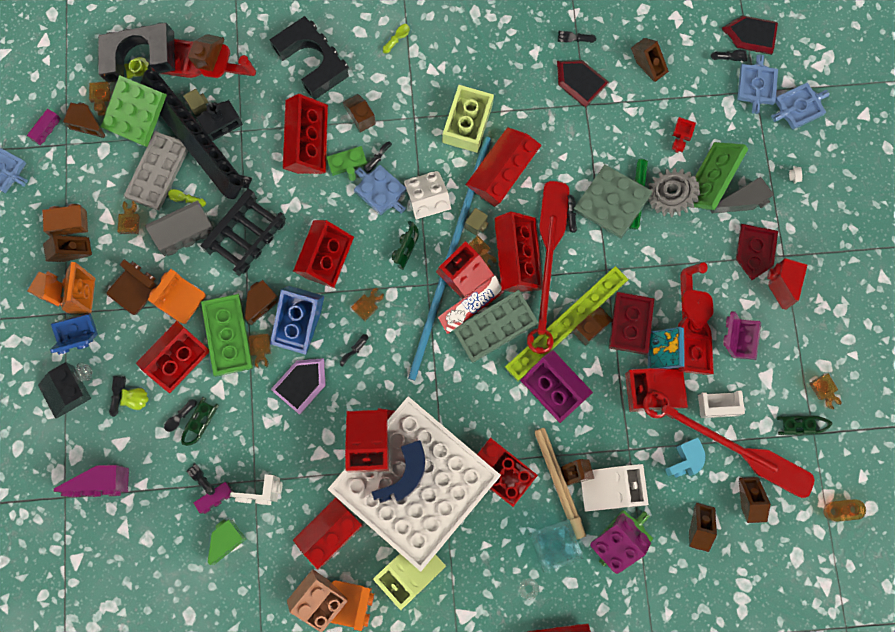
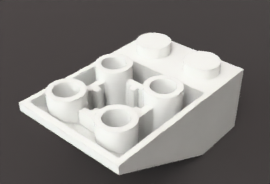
(615, 488)

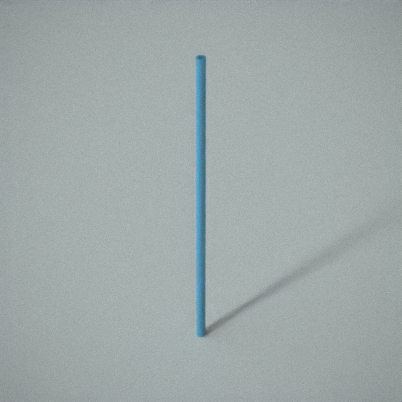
(441, 284)

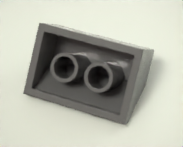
(180, 228)

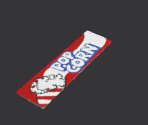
(471, 304)

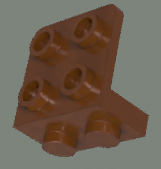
(132, 288)

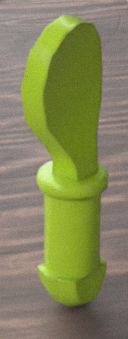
(401, 32)
(177, 196)

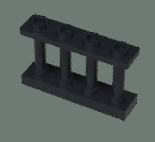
(225, 229)

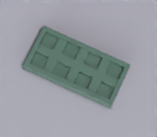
(496, 326)

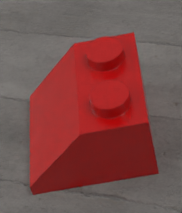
(787, 281)

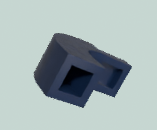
(412, 477)

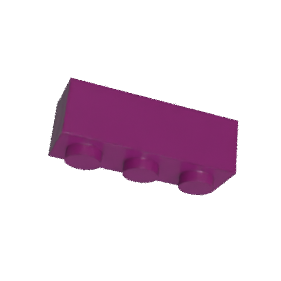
(44, 127)
(206, 502)

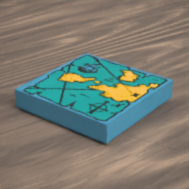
(666, 349)

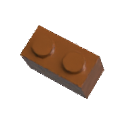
(65, 220)

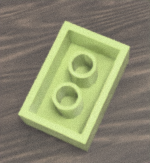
(468, 118)

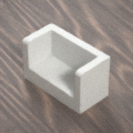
(721, 404)

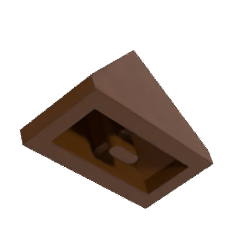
(577, 471)

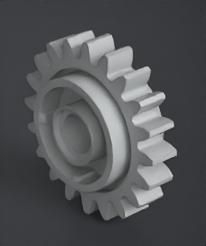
(686, 194)

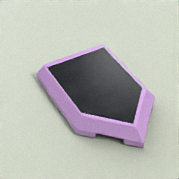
(301, 383)

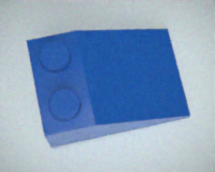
(296, 319)

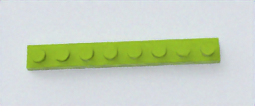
(568, 321)

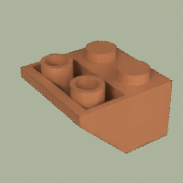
(316, 601)

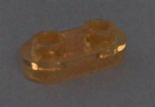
(843, 510)

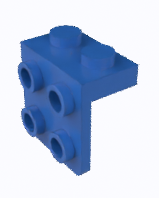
(73, 333)

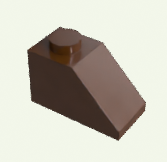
(206, 51)
(650, 58)
(360, 112)
(82, 120)
(66, 248)
(259, 301)
(592, 326)
(754, 500)
(703, 527)

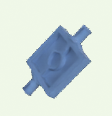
(757, 84)
(800, 106)
(10, 170)
(380, 190)

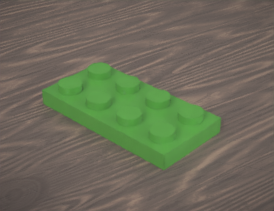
(718, 172)
(226, 335)

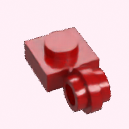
(684, 131)

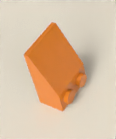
(78, 290)

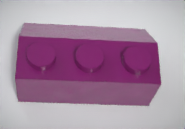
(556, 386)

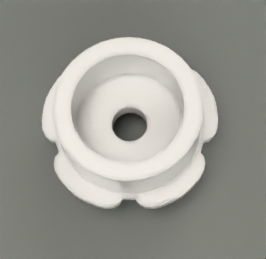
(795, 175)

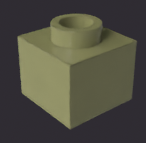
(196, 102)
(476, 222)

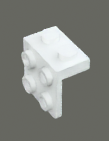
(427, 194)
(271, 489)

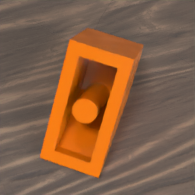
(46, 288)

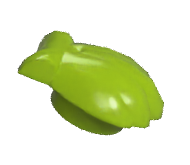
(136, 67)
(134, 398)

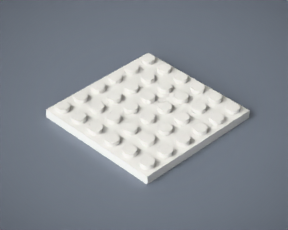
(448, 491)

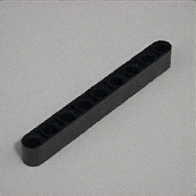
(195, 138)

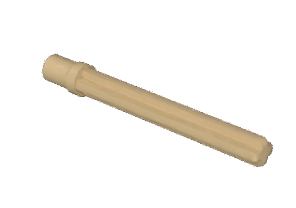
(560, 483)

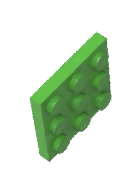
(133, 111)

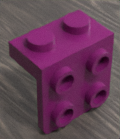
(742, 337)
(621, 544)

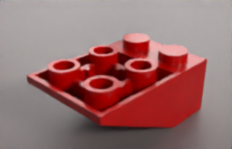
(464, 270)
(643, 381)
(366, 441)
(514, 474)

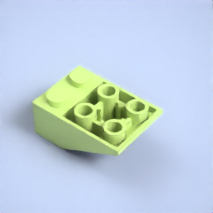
(404, 581)

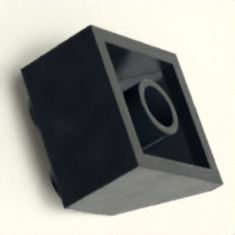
(63, 390)

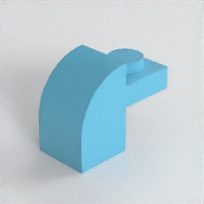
(692, 457)

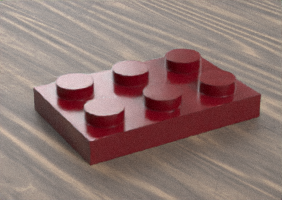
(631, 323)

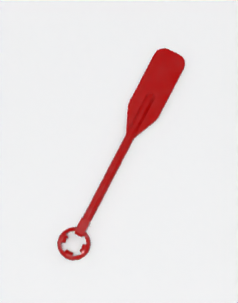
(552, 229)
(762, 461)

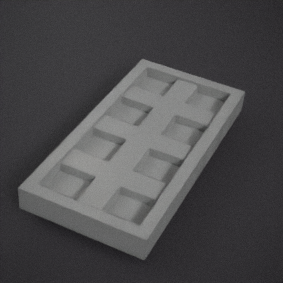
(156, 171)

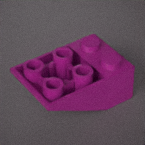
(99, 479)

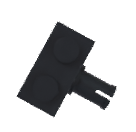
(219, 119)

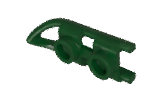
(407, 242)
(808, 424)
(195, 425)

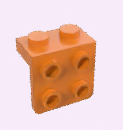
(176, 297)
(355, 610)

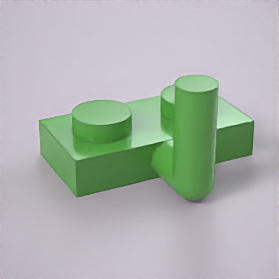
(347, 162)

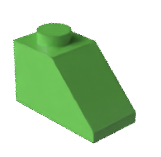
(224, 540)

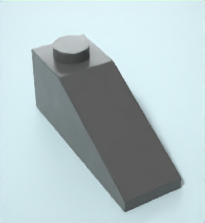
(747, 198)

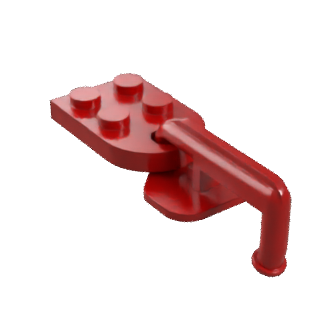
(185, 67)
(696, 311)

